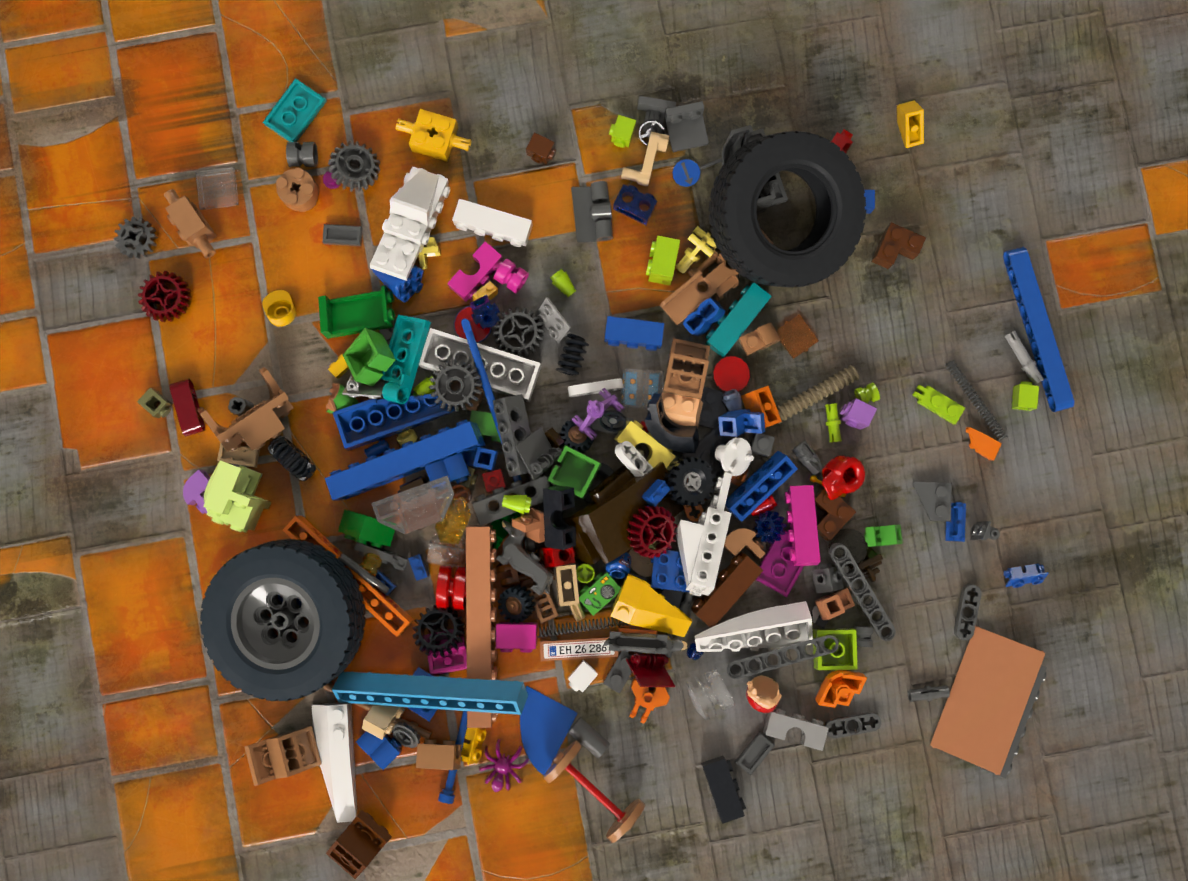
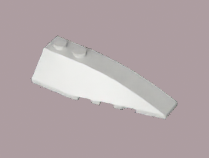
(763, 628)
(336, 750)

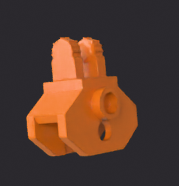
(647, 698)

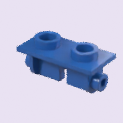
(956, 527)
(1033, 574)

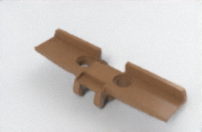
(688, 297)

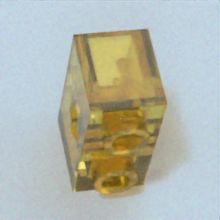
(454, 523)

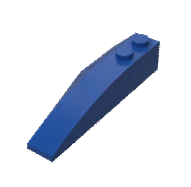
(382, 418)

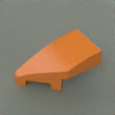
(983, 444)

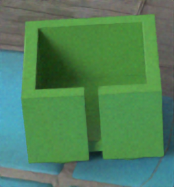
(369, 357)
(576, 471)

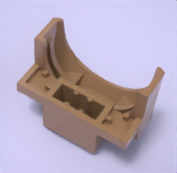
(256, 424)

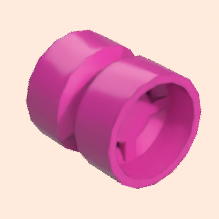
(510, 275)

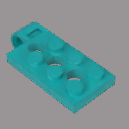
(399, 389)

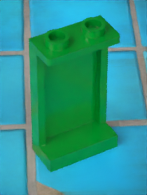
(354, 313)

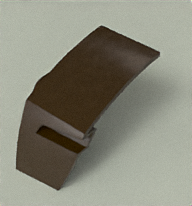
(604, 522)

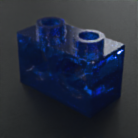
(632, 208)

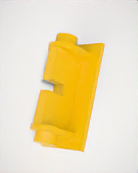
(472, 751)

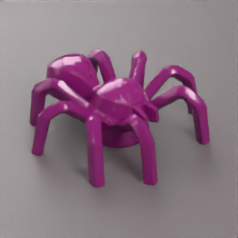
(502, 766)

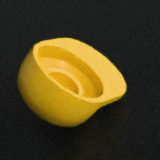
(279, 308)

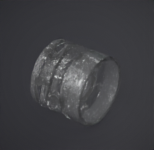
(710, 694)

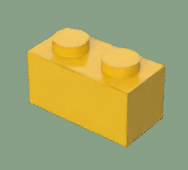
(489, 289)
(339, 367)

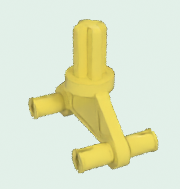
(692, 255)

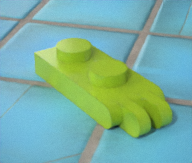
(939, 404)

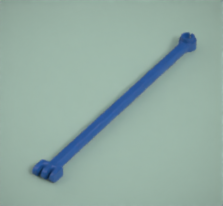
(482, 372)

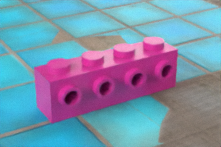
(802, 525)

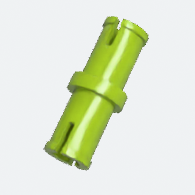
(833, 422)

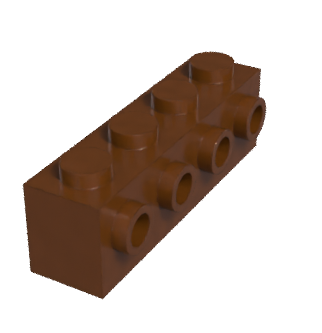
(728, 589)

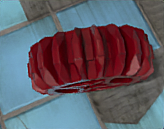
(170, 310)
(646, 533)

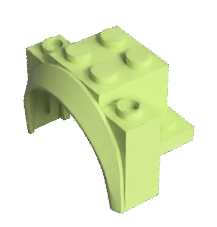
(231, 497)

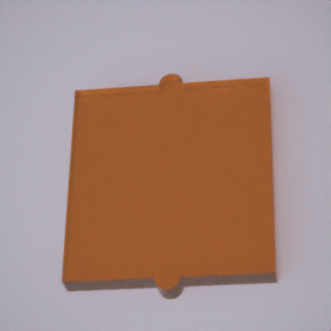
(796, 336)

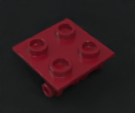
(650, 670)

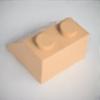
(682, 409)

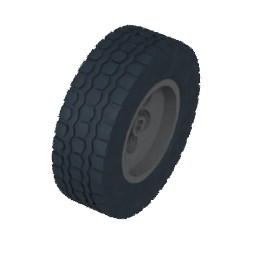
(242, 633)

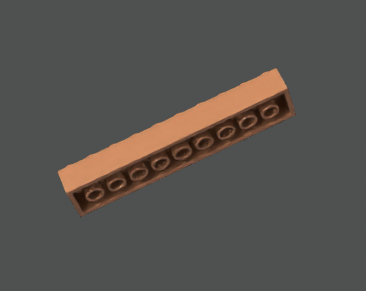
(480, 612)

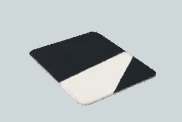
(816, 618)

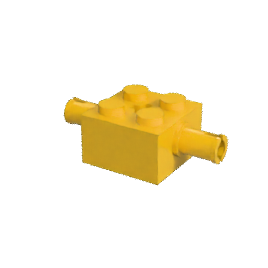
(429, 124)

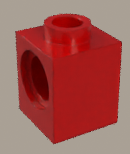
(494, 480)
(552, 558)

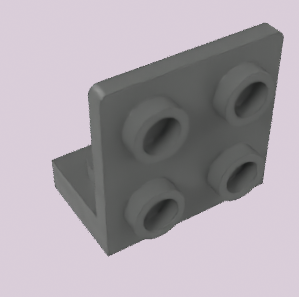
(686, 126)

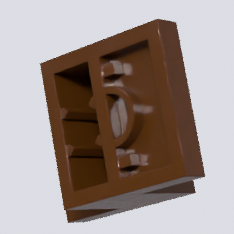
(359, 844)

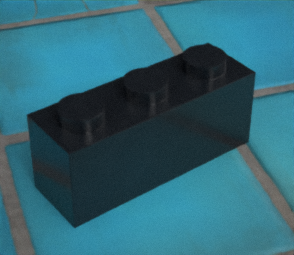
(724, 789)

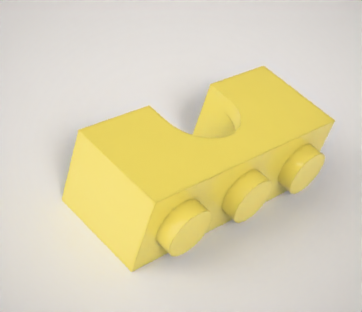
(635, 435)

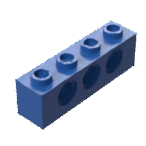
(760, 485)

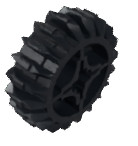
(291, 458)
(424, 623)

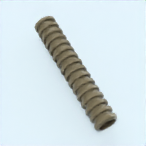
(818, 392)

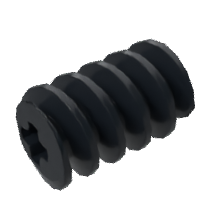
(572, 356)

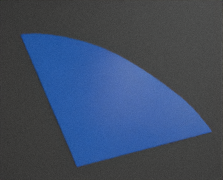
(543, 728)

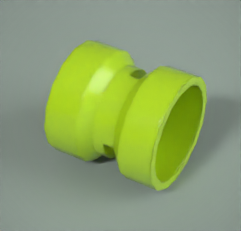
(867, 394)
(585, 573)

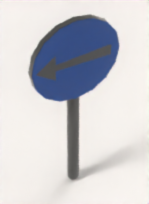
(687, 172)

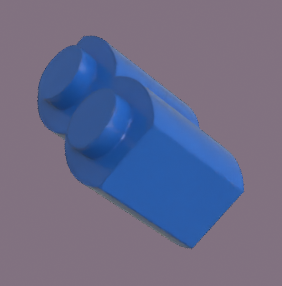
(706, 314)
(453, 466)
(380, 750)

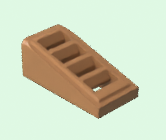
(548, 616)

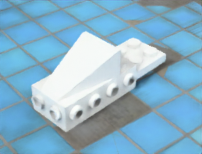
(410, 221)
(704, 542)

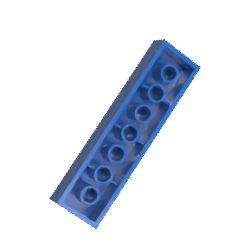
(403, 461)

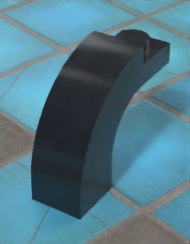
(666, 432)

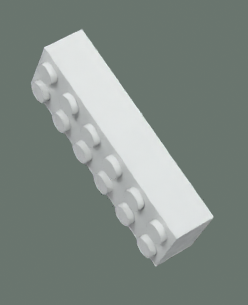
(505, 371)

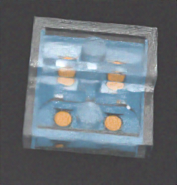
(640, 387)

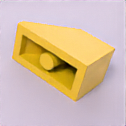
(911, 123)

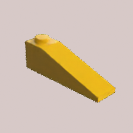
(644, 607)

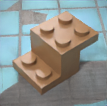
(686, 368)
(282, 755)

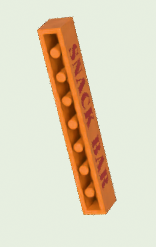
(375, 601)

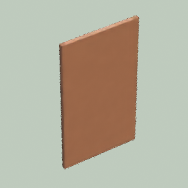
(987, 700)

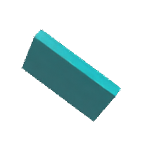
(294, 111)

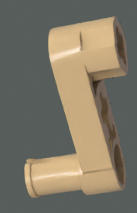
(656, 142)

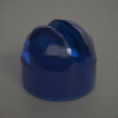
(691, 654)

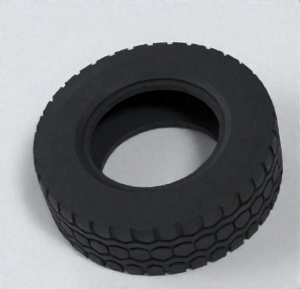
(837, 199)

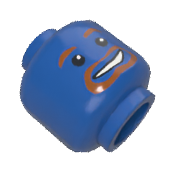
(620, 566)

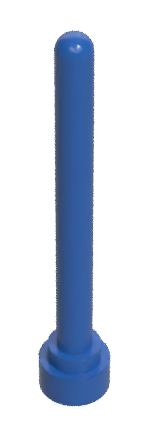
(447, 794)

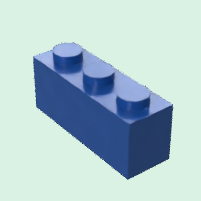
(634, 333)

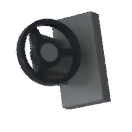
(654, 116)
(611, 422)

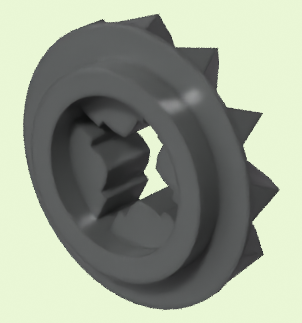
(401, 730)

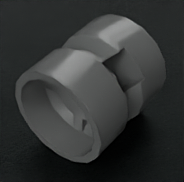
(302, 154)

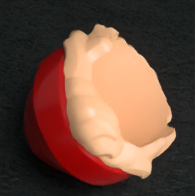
(763, 694)

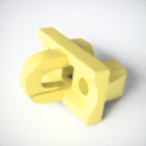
(429, 250)

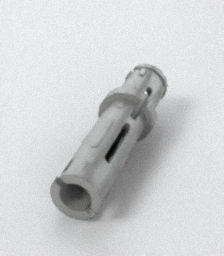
(1024, 358)

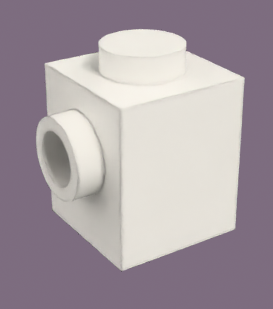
(582, 676)

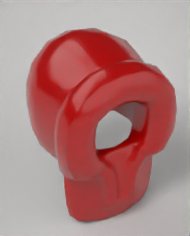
(842, 476)

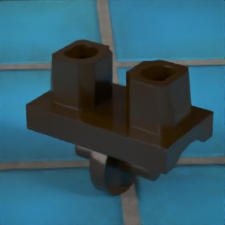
(872, 561)

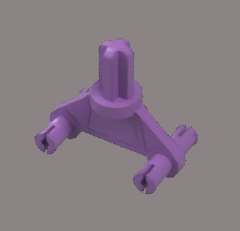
(596, 410)

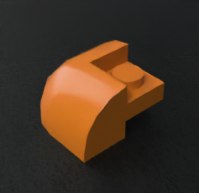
(840, 688)

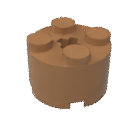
(293, 180)

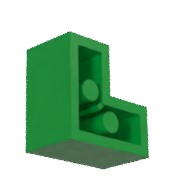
(365, 528)

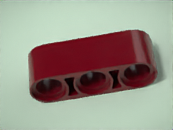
(186, 407)

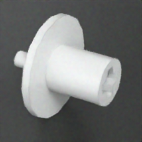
(735, 456)

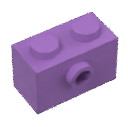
(857, 414)

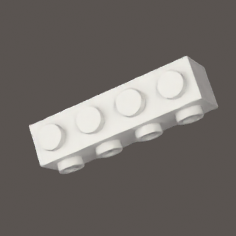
(492, 223)

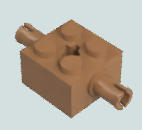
(190, 223)

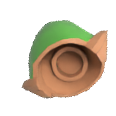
(337, 400)

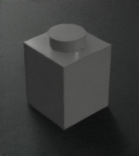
(762, 444)

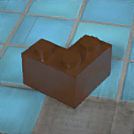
(897, 241)
(835, 515)

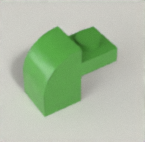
(883, 535)

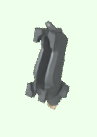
(523, 561)
(645, 643)

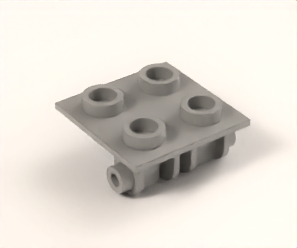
(553, 320)
(357, 389)

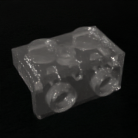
(446, 553)

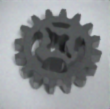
(131, 237)

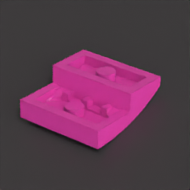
(449, 663)

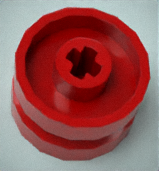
(451, 587)

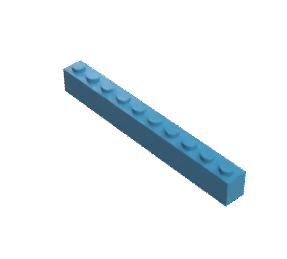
(431, 692)

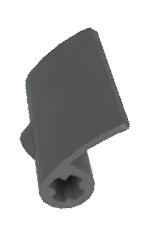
(592, 212)

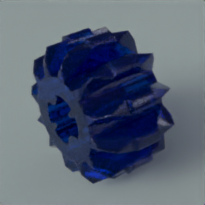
(765, 532)

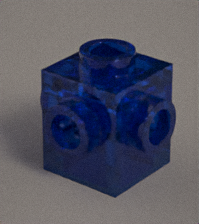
(485, 312)

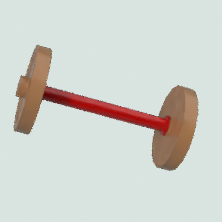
(624, 820)

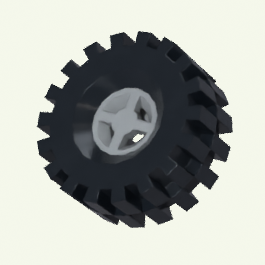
(698, 485)

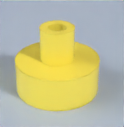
(407, 436)

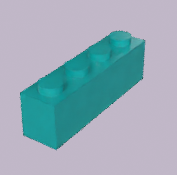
(738, 320)

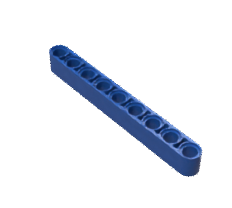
(1038, 329)

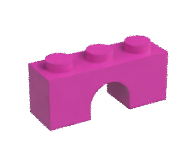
(467, 285)

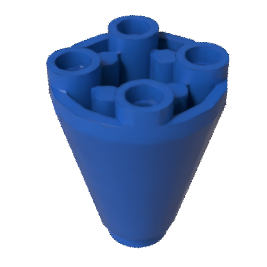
(401, 288)

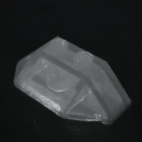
(416, 506)

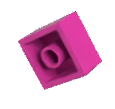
(516, 636)

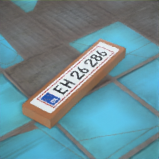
(575, 649)

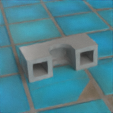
(813, 731)

